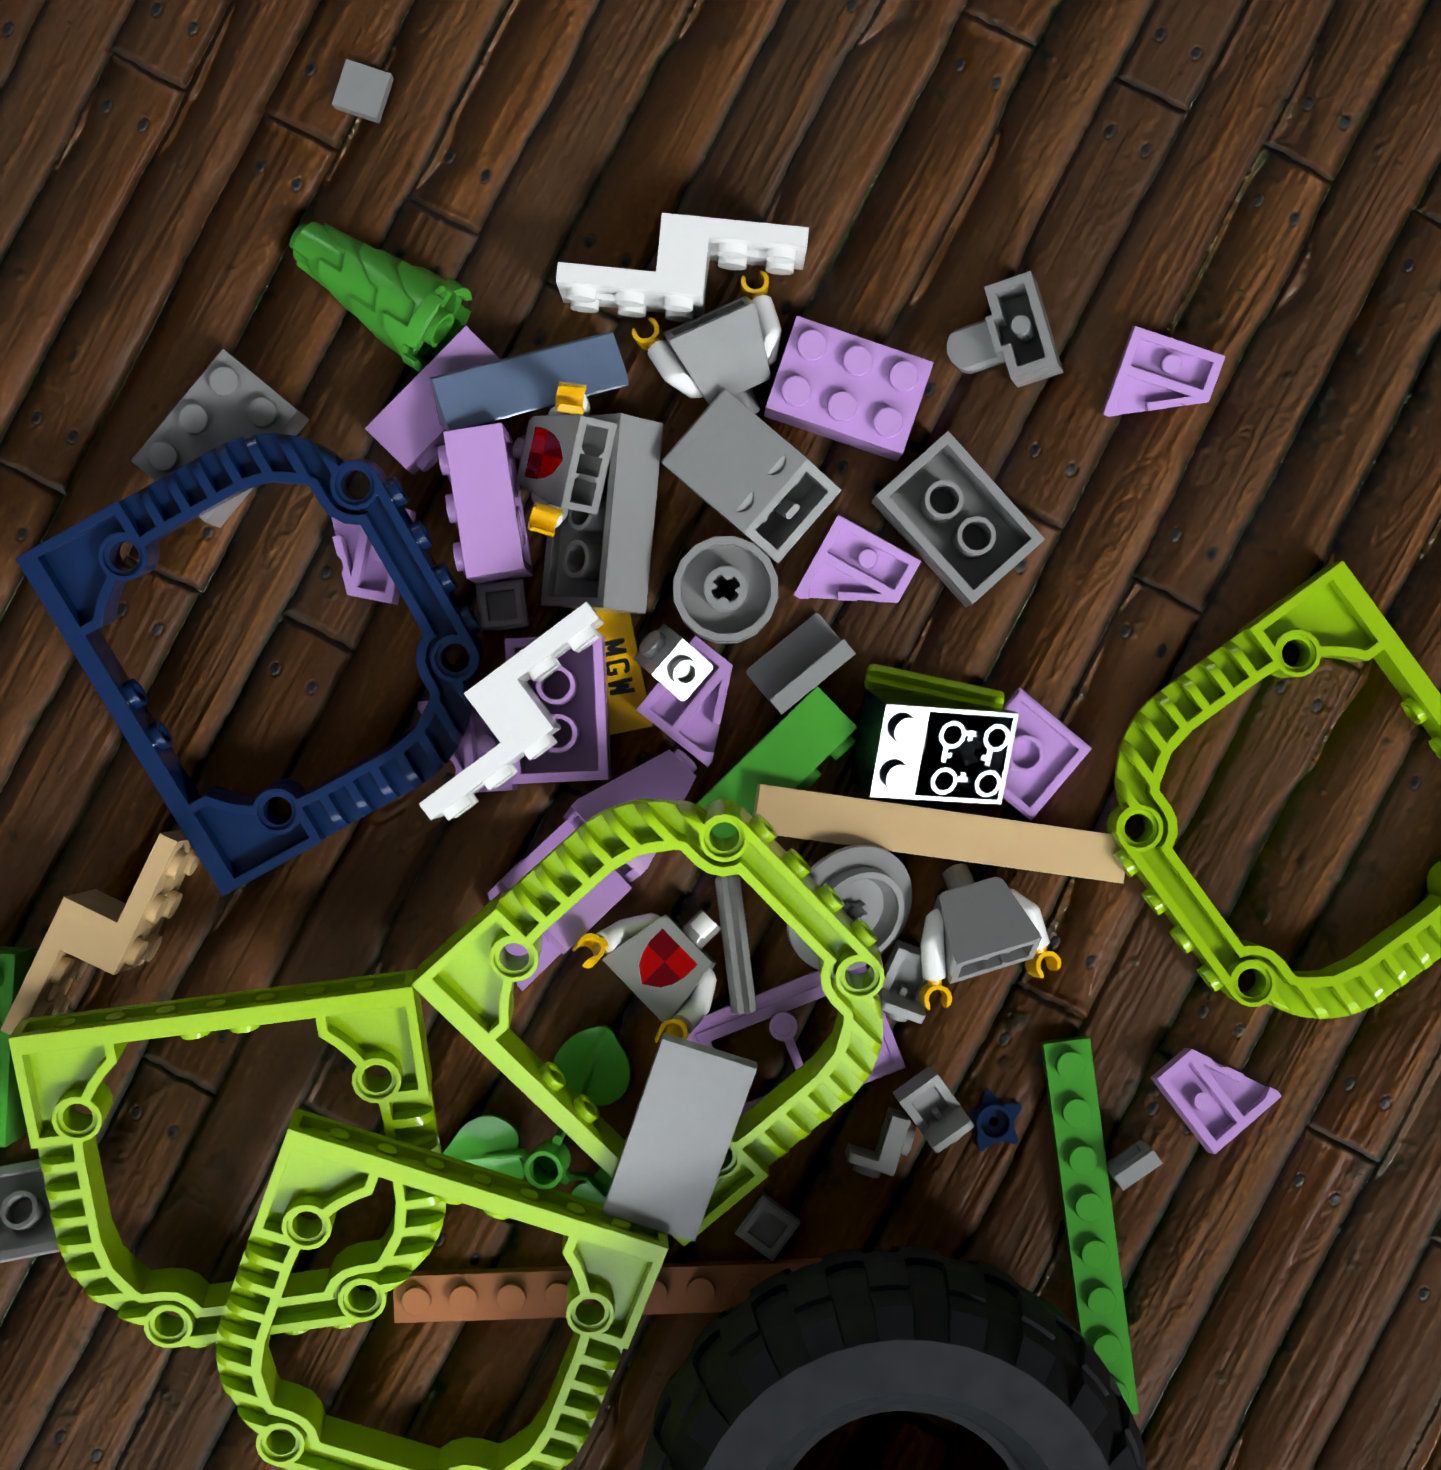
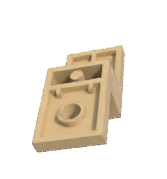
(104, 931)

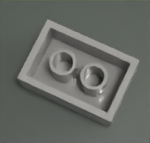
(218, 408)
(957, 519)

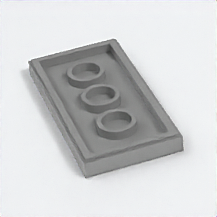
(679, 1136)

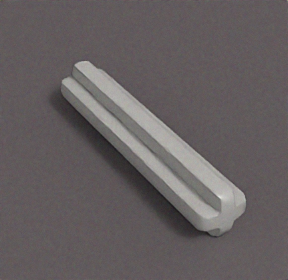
(735, 944)

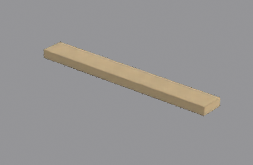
(939, 833)

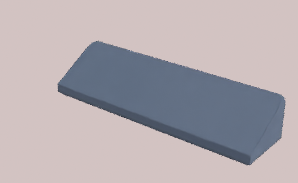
(526, 381)

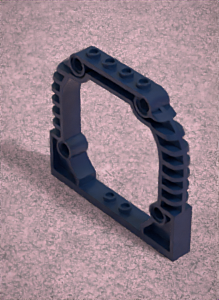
(81, 585)

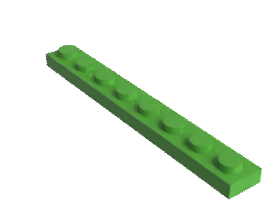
(1088, 1206)

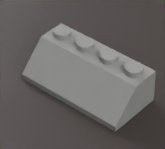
(609, 554)

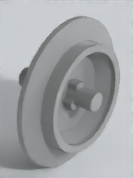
(872, 888)

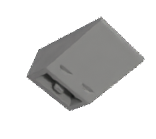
(751, 476)

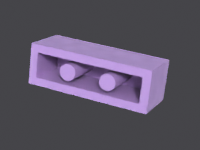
(410, 421)

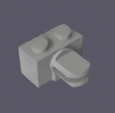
(1013, 334)

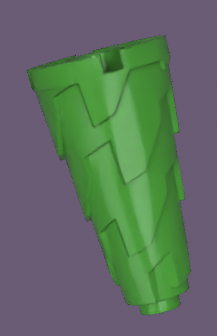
(396, 301)

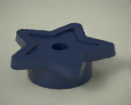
(1003, 1129)

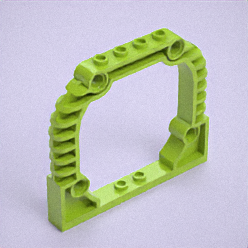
(1325, 619)
(475, 976)
(63, 1064)
(334, 1164)

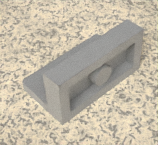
(799, 663)

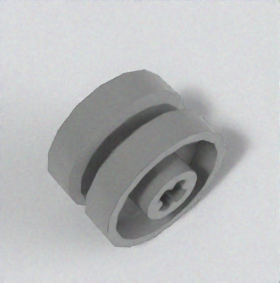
(731, 562)

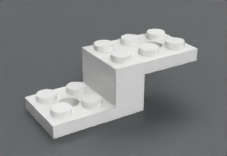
(683, 266)
(514, 713)

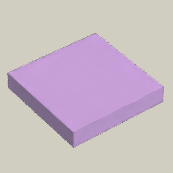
(1040, 756)
(586, 911)

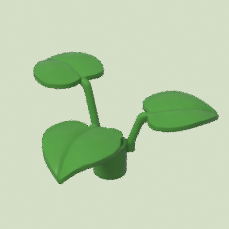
(592, 1066)

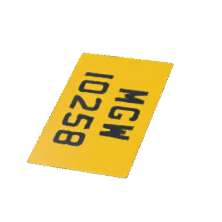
(624, 674)

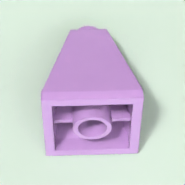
(662, 777)

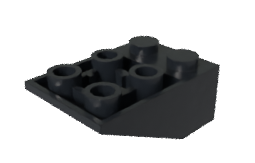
(932, 748)

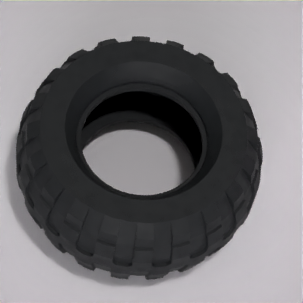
(886, 1338)

